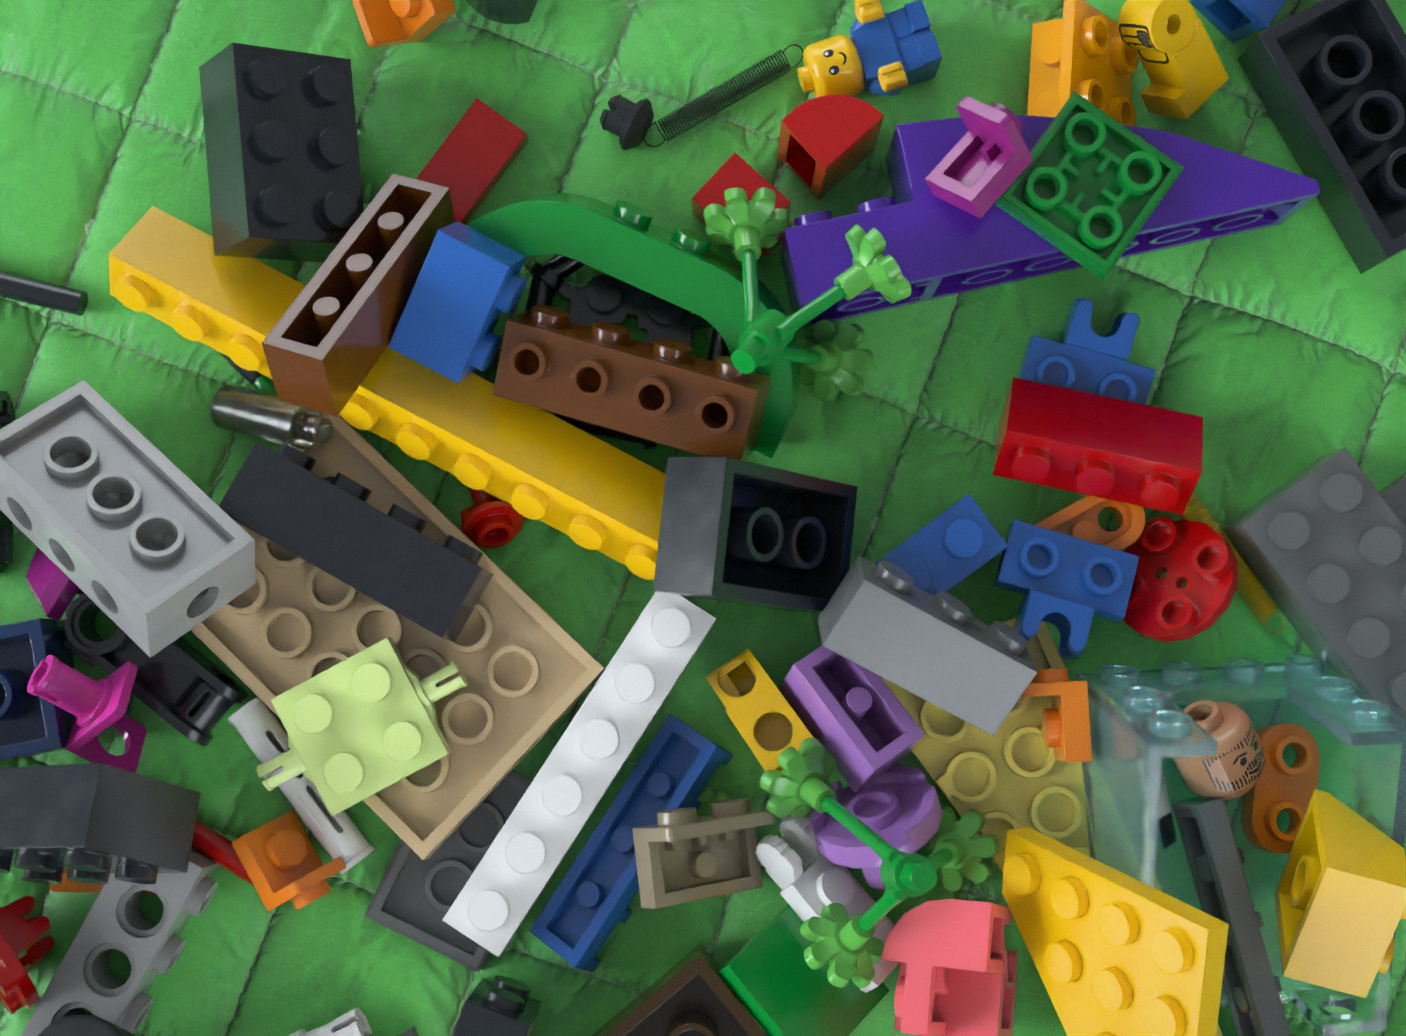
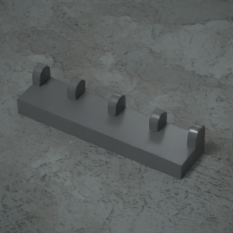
(1225, 895)

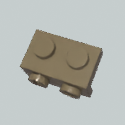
(699, 856)

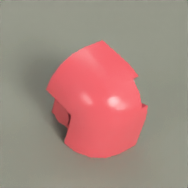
(953, 969)

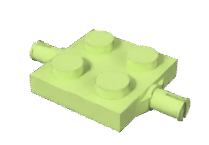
(361, 726)

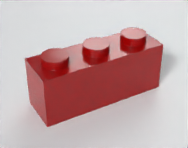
(1099, 446)

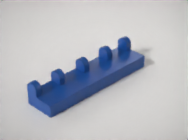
(605, 872)

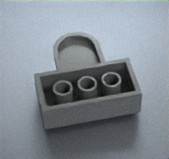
(1336, 569)

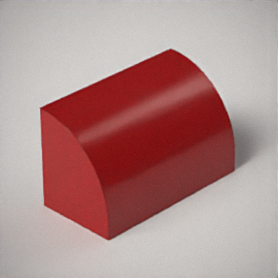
(828, 139)

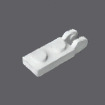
(818, 883)

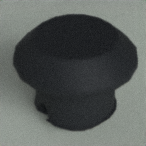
(627, 120)

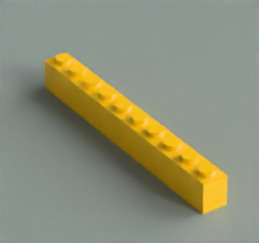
(484, 440)

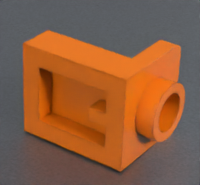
(400, 20)
(1068, 721)
(285, 863)

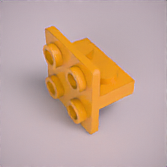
(1084, 57)

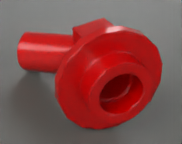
(489, 517)

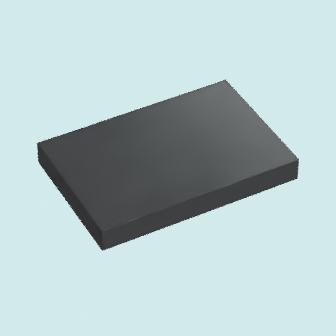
(420, 892)

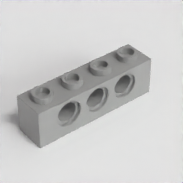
(119, 924)

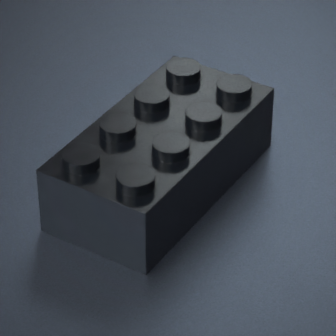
(1340, 105)

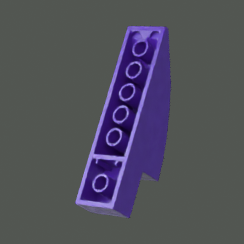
(956, 253)

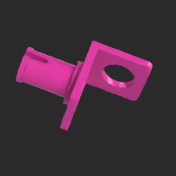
(94, 707)

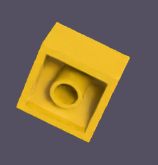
(1339, 899)

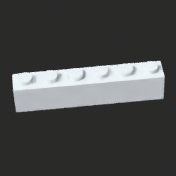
(579, 771)

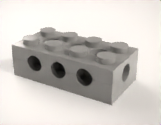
(121, 518)

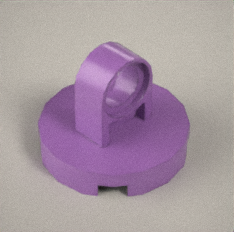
(894, 805)

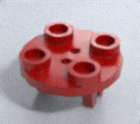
(1188, 554)
(21, 953)

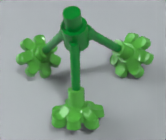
(831, 356)
(952, 851)

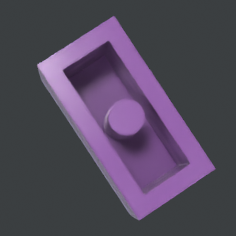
(850, 715)

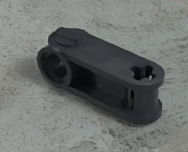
(174, 683)

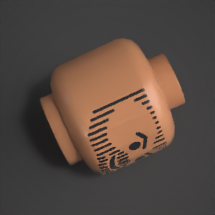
(1238, 754)

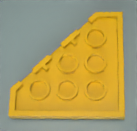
(1112, 946)

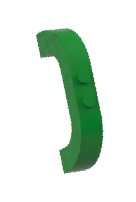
(657, 261)

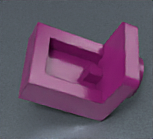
(983, 160)

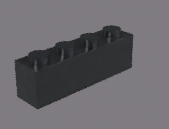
(355, 541)

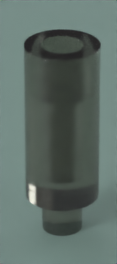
(268, 418)

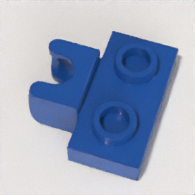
(1088, 360)
(1064, 583)

